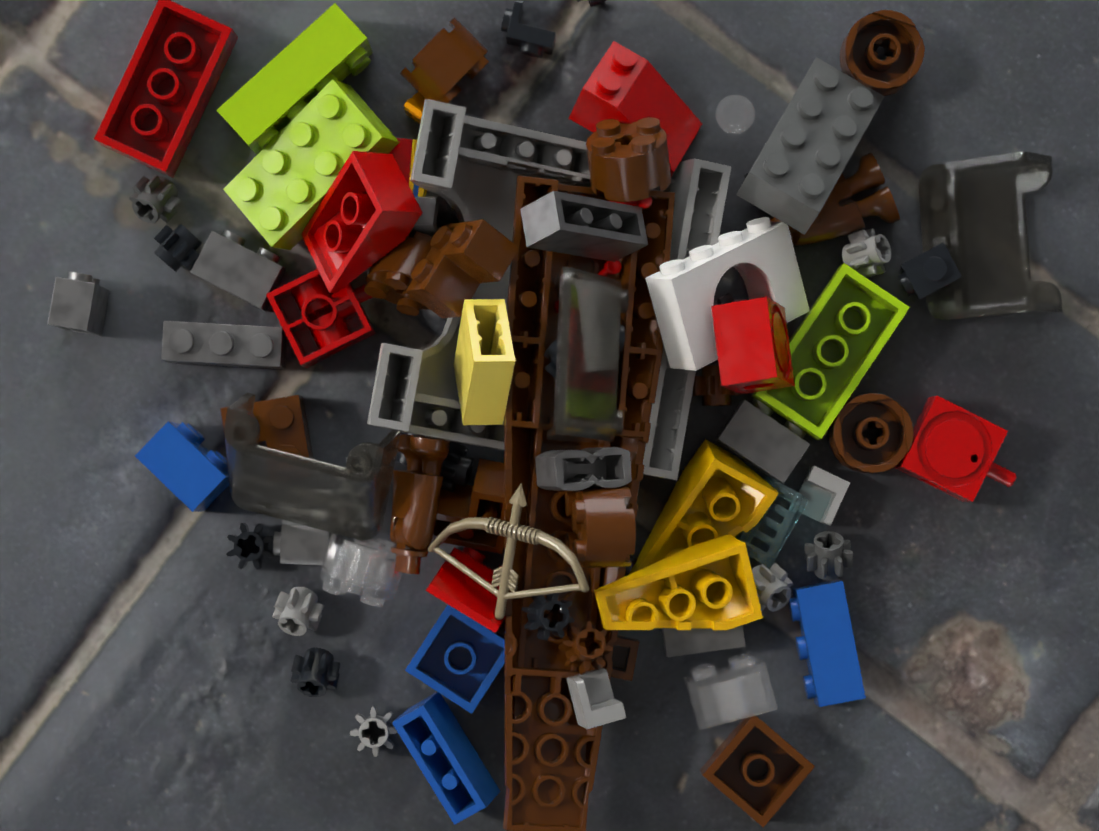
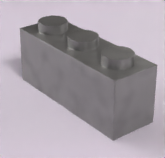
(583, 226)
(224, 345)

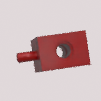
(320, 321)
(752, 345)
(954, 450)

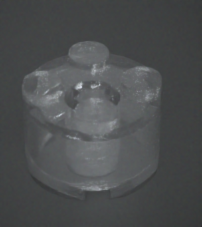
(361, 569)

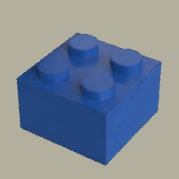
(186, 465)
(459, 658)

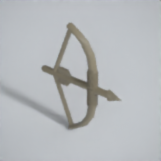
(505, 576)

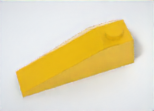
(709, 501)
(689, 590)

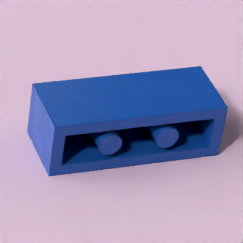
(827, 643)
(446, 757)

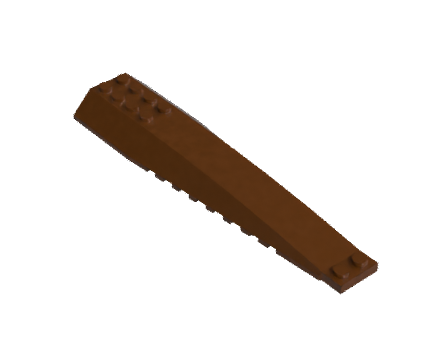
(546, 751)

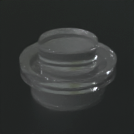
(735, 114)

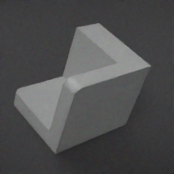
(824, 494)
(594, 699)

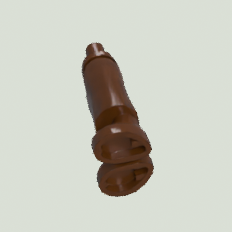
(842, 214)
(416, 499)

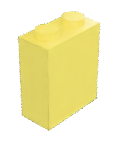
(484, 361)

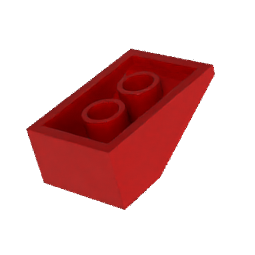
(632, 89)
(360, 218)
(463, 592)

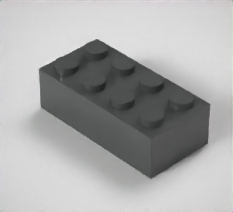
(810, 146)

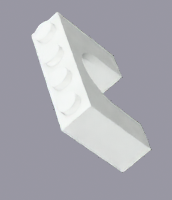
(687, 287)

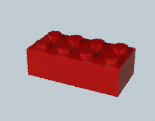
(166, 87)

